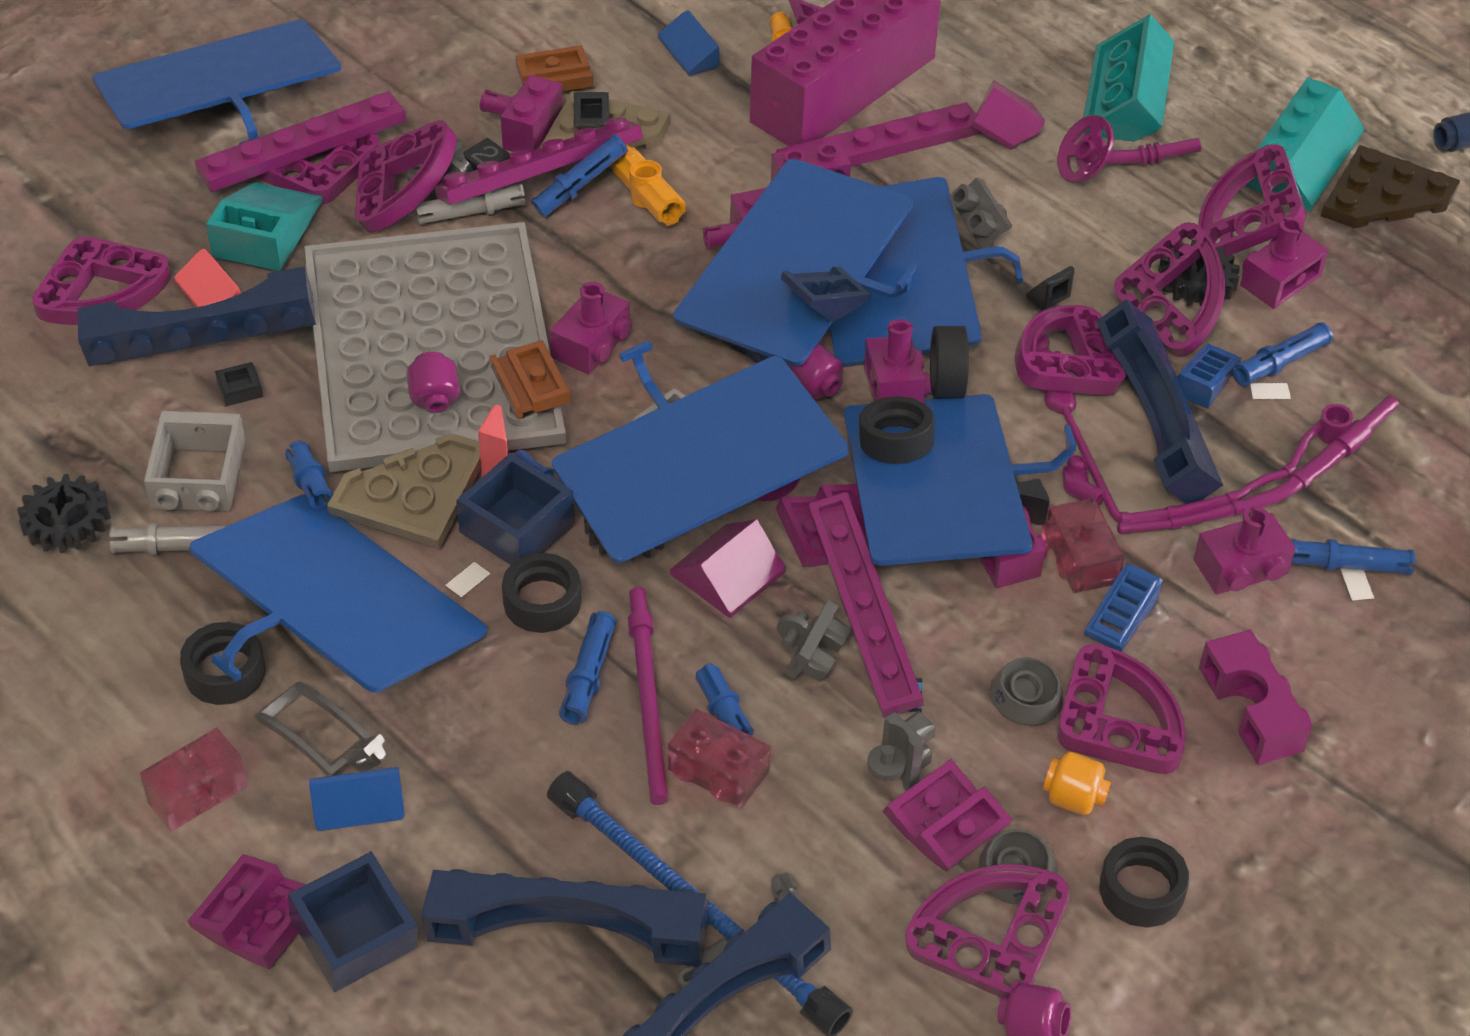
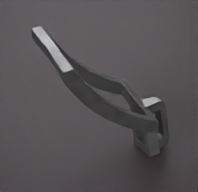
(355, 755)

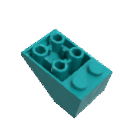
(260, 225)

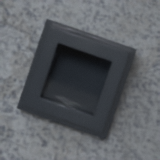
(591, 109)
(1052, 289)
(1035, 500)

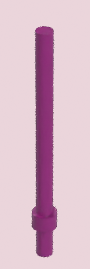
(641, 628)

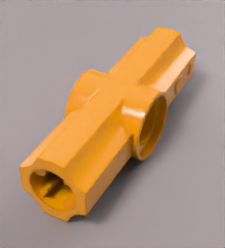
(648, 187)

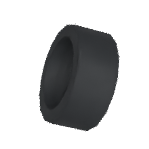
(949, 361)
(896, 412)
(541, 568)
(220, 689)
(1148, 853)

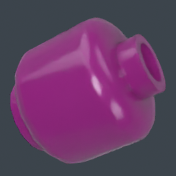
(820, 373)
(433, 382)
(1034, 1011)

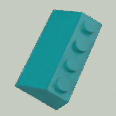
(1131, 80)
(1317, 135)

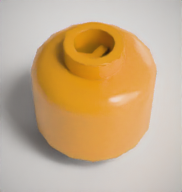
(1076, 783)

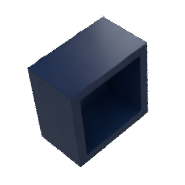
(515, 510)
(352, 921)

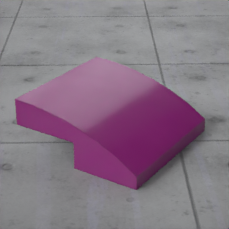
(800, 527)
(947, 816)
(249, 912)

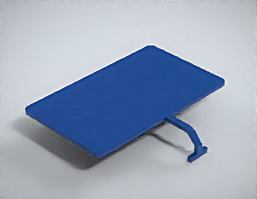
(216, 75)
(798, 225)
(939, 286)
(697, 455)
(953, 499)
(335, 594)

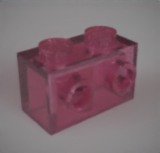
(718, 758)

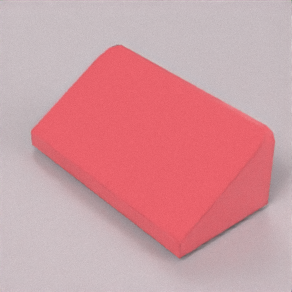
(205, 280)
(492, 440)

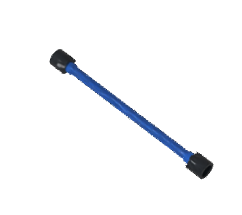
(576, 799)

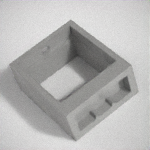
(179, 432)

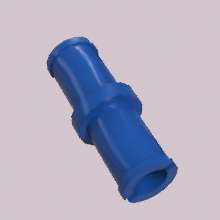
(309, 475)

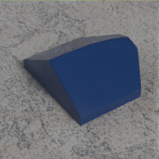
(828, 293)

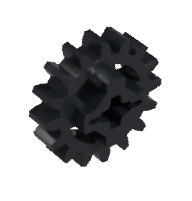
(1193, 281)
(64, 513)

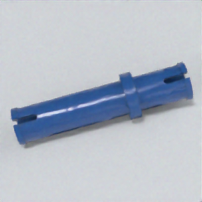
(567, 185)
(1271, 360)
(1334, 555)
(584, 680)

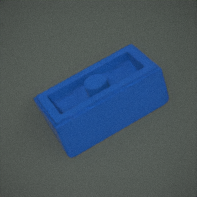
(690, 44)
(357, 799)

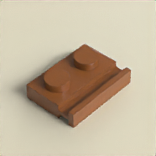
(558, 65)
(530, 379)

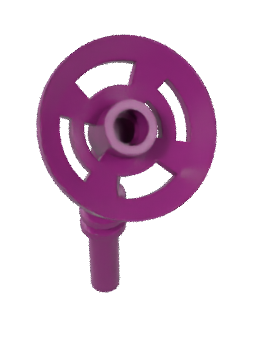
(1093, 154)

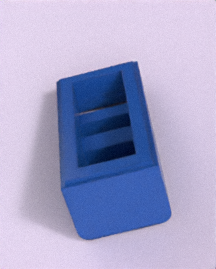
(1204, 381)
(1135, 586)

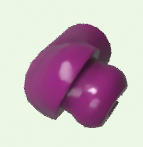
(1076, 480)

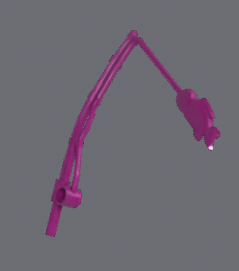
(1333, 428)

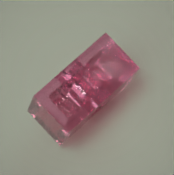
(1083, 545)
(193, 779)

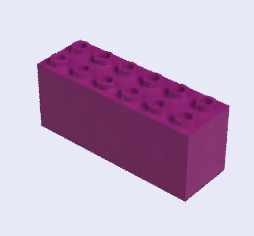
(838, 64)

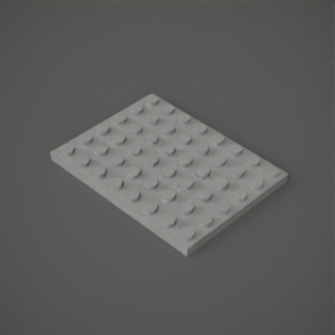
(415, 295)

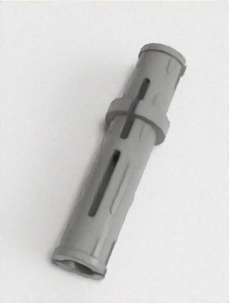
(497, 199)
(157, 538)

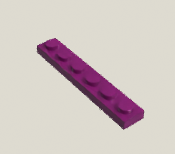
(902, 134)
(299, 141)
(529, 163)
(865, 605)

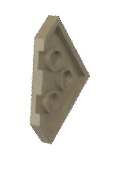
(652, 123)
(411, 490)

